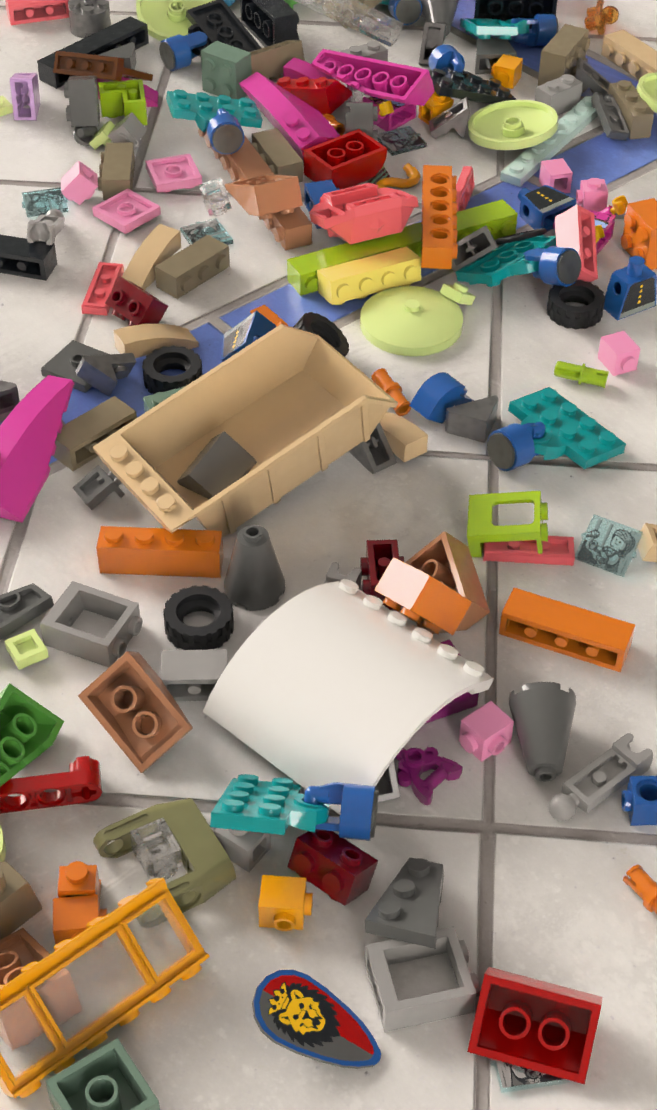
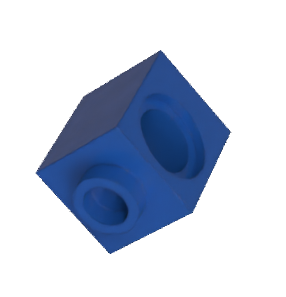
(641, 800)

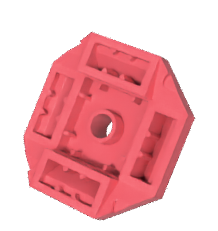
(363, 212)

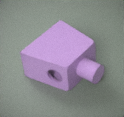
(25, 92)

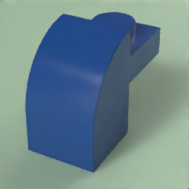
(437, 394)

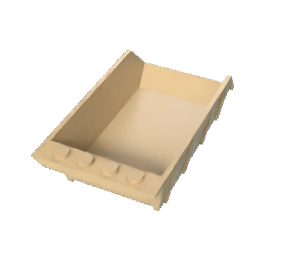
(279, 398)

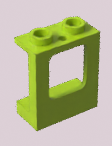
(480, 525)

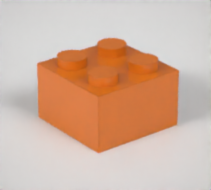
(640, 231)
(422, 597)

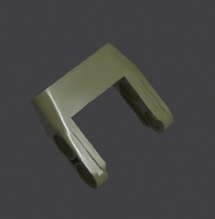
(201, 852)

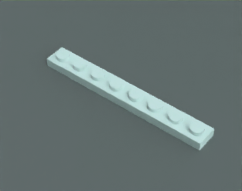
(568, 127)

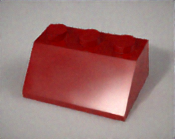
(319, 93)
(535, 1025)

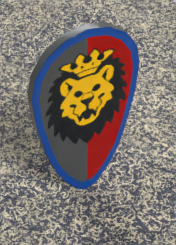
(312, 1021)

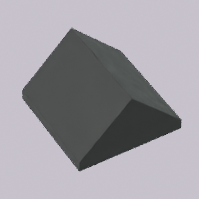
(217, 466)

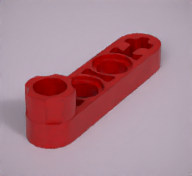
(77, 786)

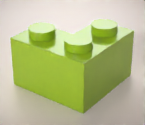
(122, 99)

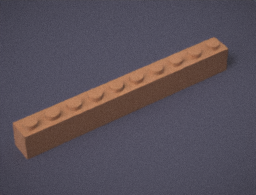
(289, 229)

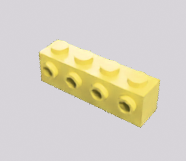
(369, 275)

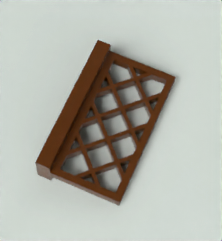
(91, 65)

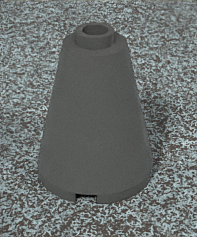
(440, 12)
(254, 571)
(543, 726)

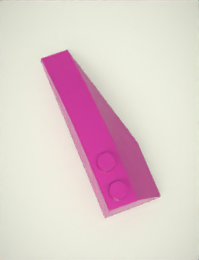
(377, 77)
(294, 118)
(29, 443)

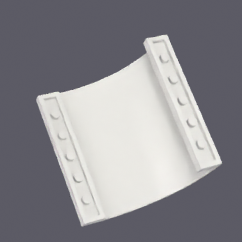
(337, 686)

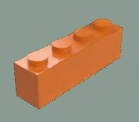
(160, 552)
(566, 629)

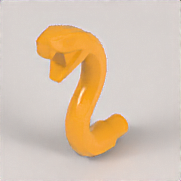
(412, 174)

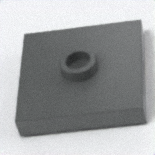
(66, 362)

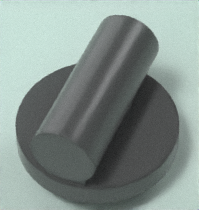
(84, 134)

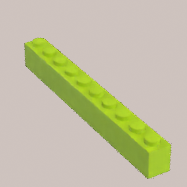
(302, 270)

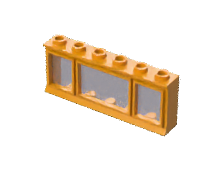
(93, 986)

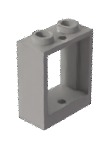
(60, 635)
(428, 1007)

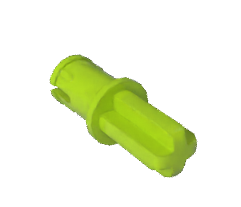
(581, 373)

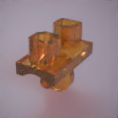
(599, 17)

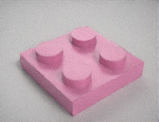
(173, 173)
(126, 211)

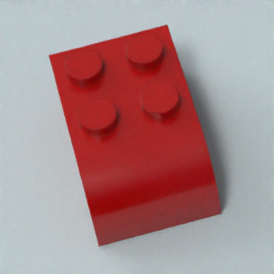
(345, 159)

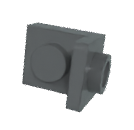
(97, 487)

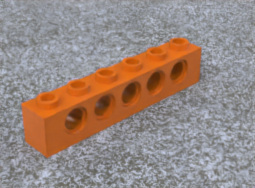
(438, 217)

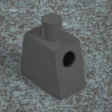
(489, 52)

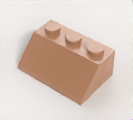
(452, 565)

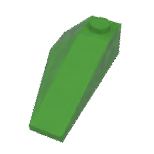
(24, 731)

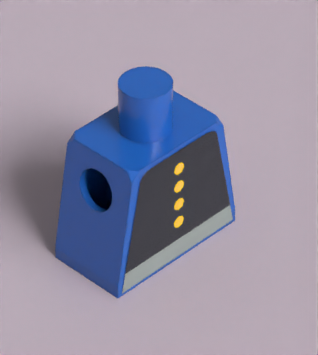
(542, 205)
(631, 289)
(245, 333)

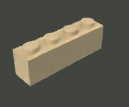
(629, 53)

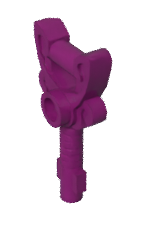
(415, 762)

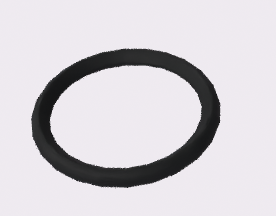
(519, 236)

